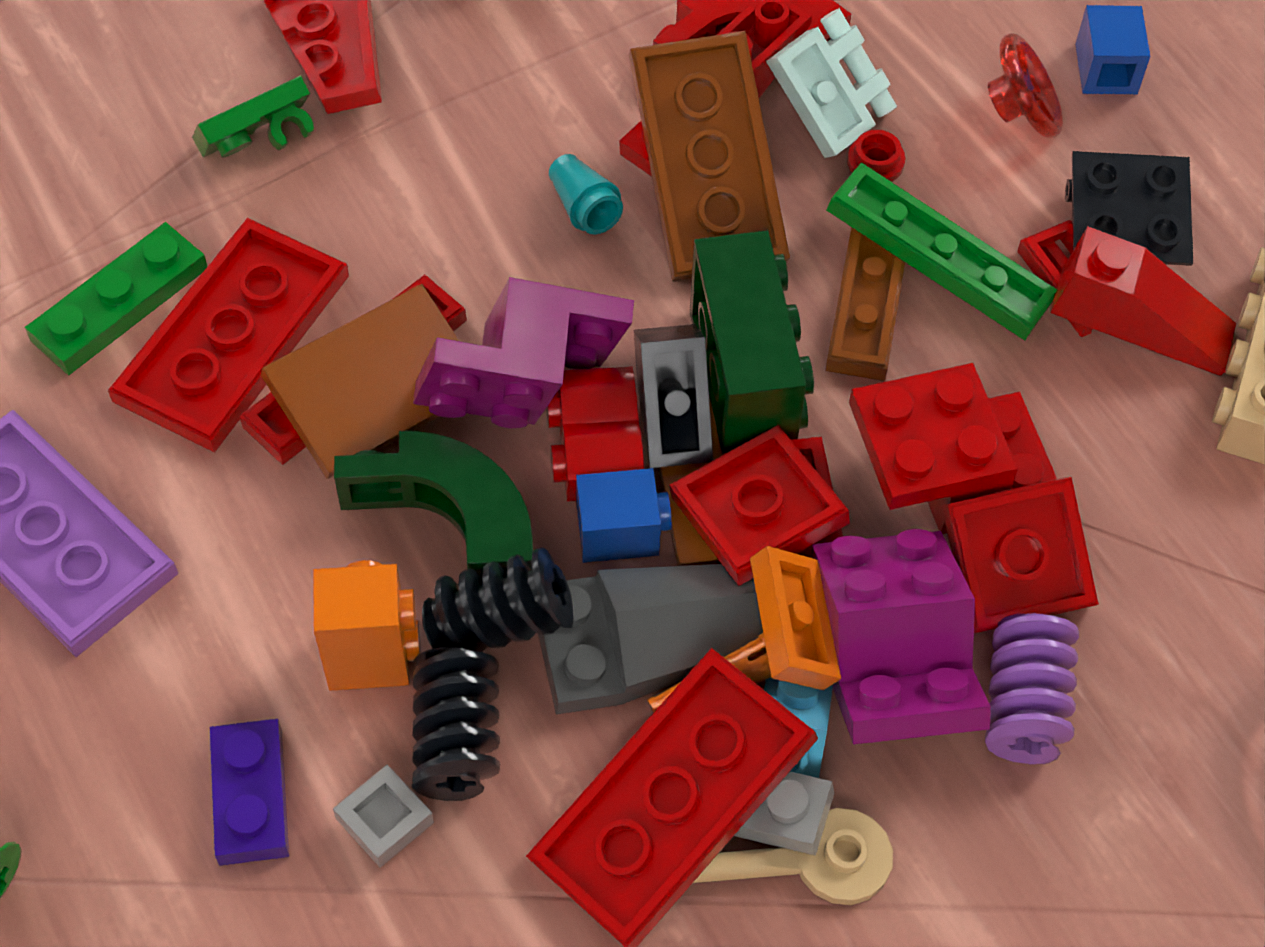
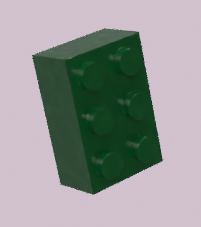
(749, 338)

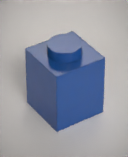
(1112, 49)
(620, 515)

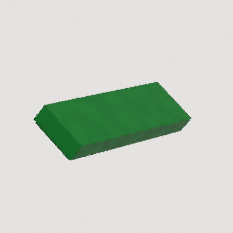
(942, 251)

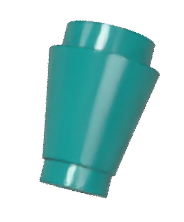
(586, 195)

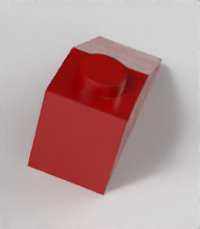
(1141, 301)

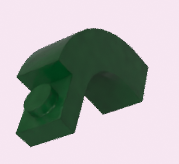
(448, 480)

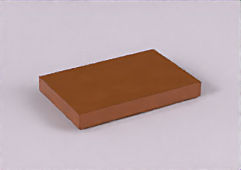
(360, 379)

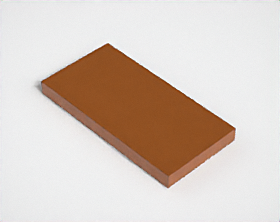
(706, 144)

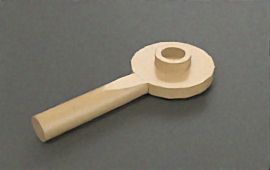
(847, 868)

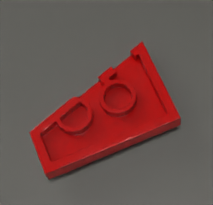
(333, 48)

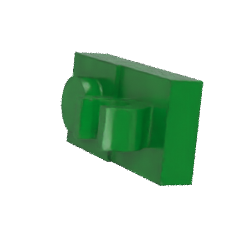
(231, 129)

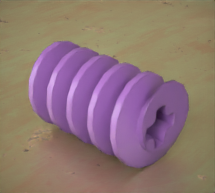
(1031, 687)

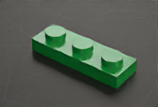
(116, 298)

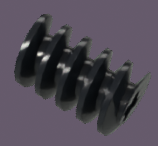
(500, 607)
(453, 723)

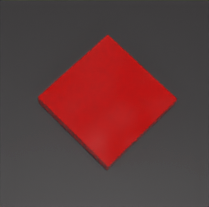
(758, 499)
(1022, 551)

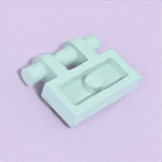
(821, 89)

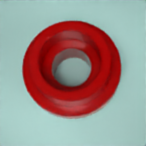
(878, 151)

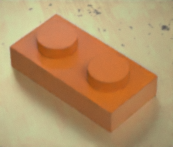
(795, 618)

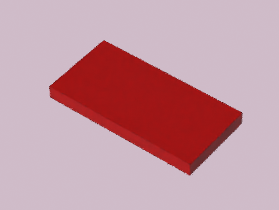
(229, 325)
(672, 798)

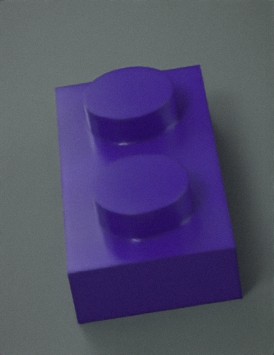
(248, 792)

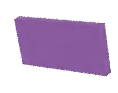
(67, 545)

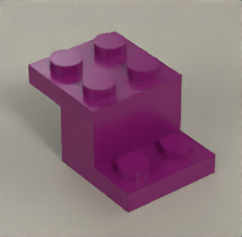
(523, 353)
(901, 637)

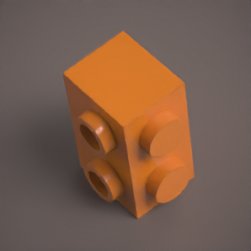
(364, 625)

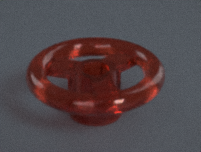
(1025, 88)

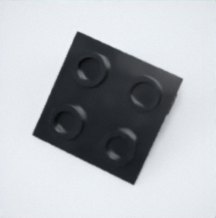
(1135, 200)

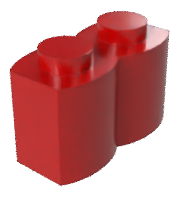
(596, 425)

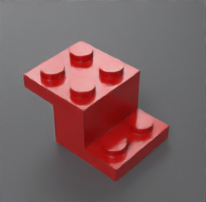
(945, 440)

